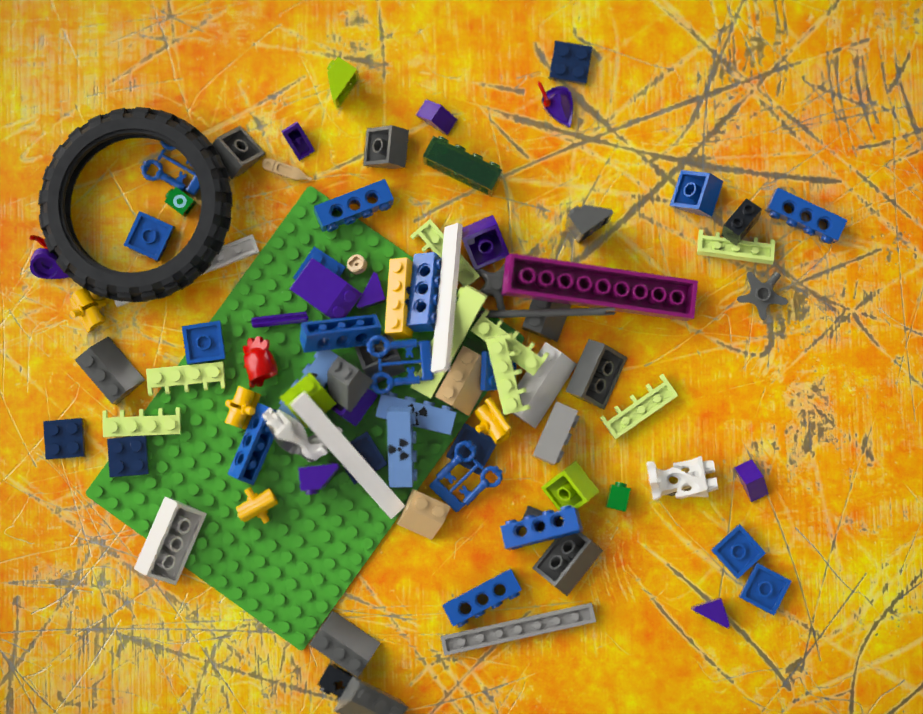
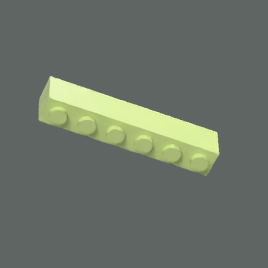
(466, 311)

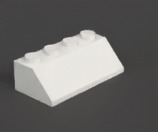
(544, 385)
(170, 541)

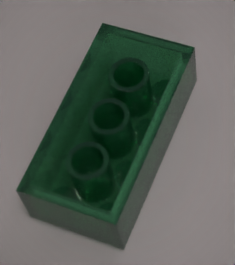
(462, 165)

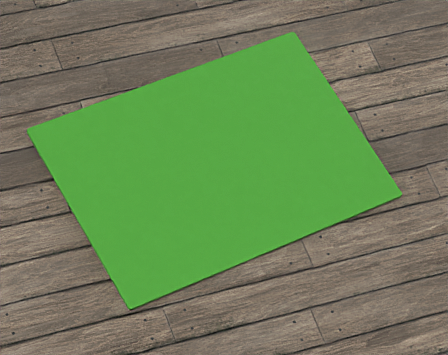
(315, 543)

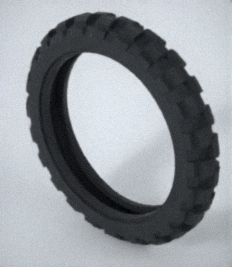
(69, 162)

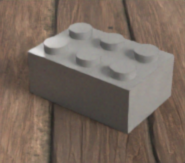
(556, 433)

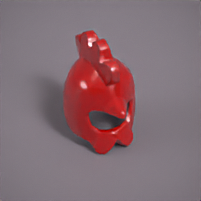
(259, 361)

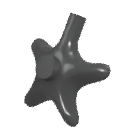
(493, 285)
(762, 294)

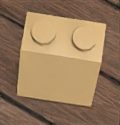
(423, 514)

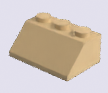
(462, 382)

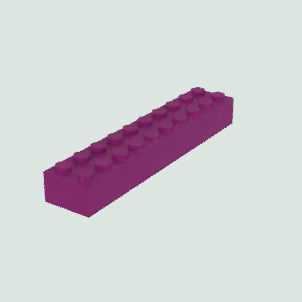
(599, 287)

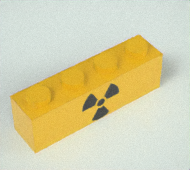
(398, 298)

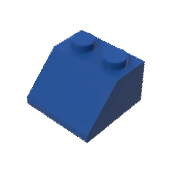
(696, 192)

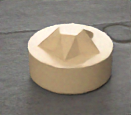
(356, 264)

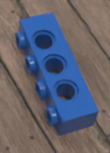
(377, 190)
(834, 223)
(419, 300)
(339, 333)
(252, 448)
(571, 526)
(452, 607)

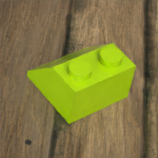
(341, 79)
(314, 390)
(570, 487)

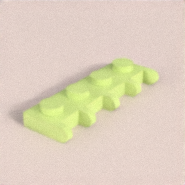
(434, 240)
(744, 251)
(524, 358)
(505, 374)
(185, 375)
(640, 408)
(141, 424)

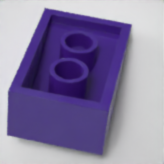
(325, 290)

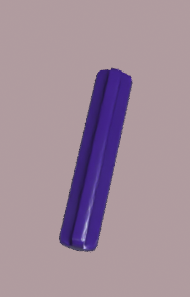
(280, 319)

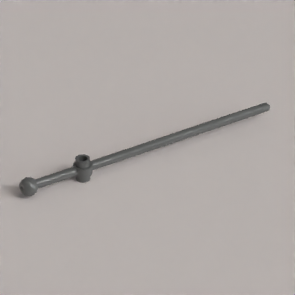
(546, 312)

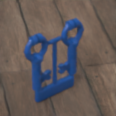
(194, 185)
(426, 362)
(446, 495)

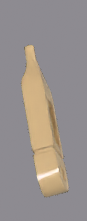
(284, 170)

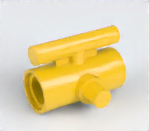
(87, 309)
(242, 407)
(493, 421)
(257, 505)

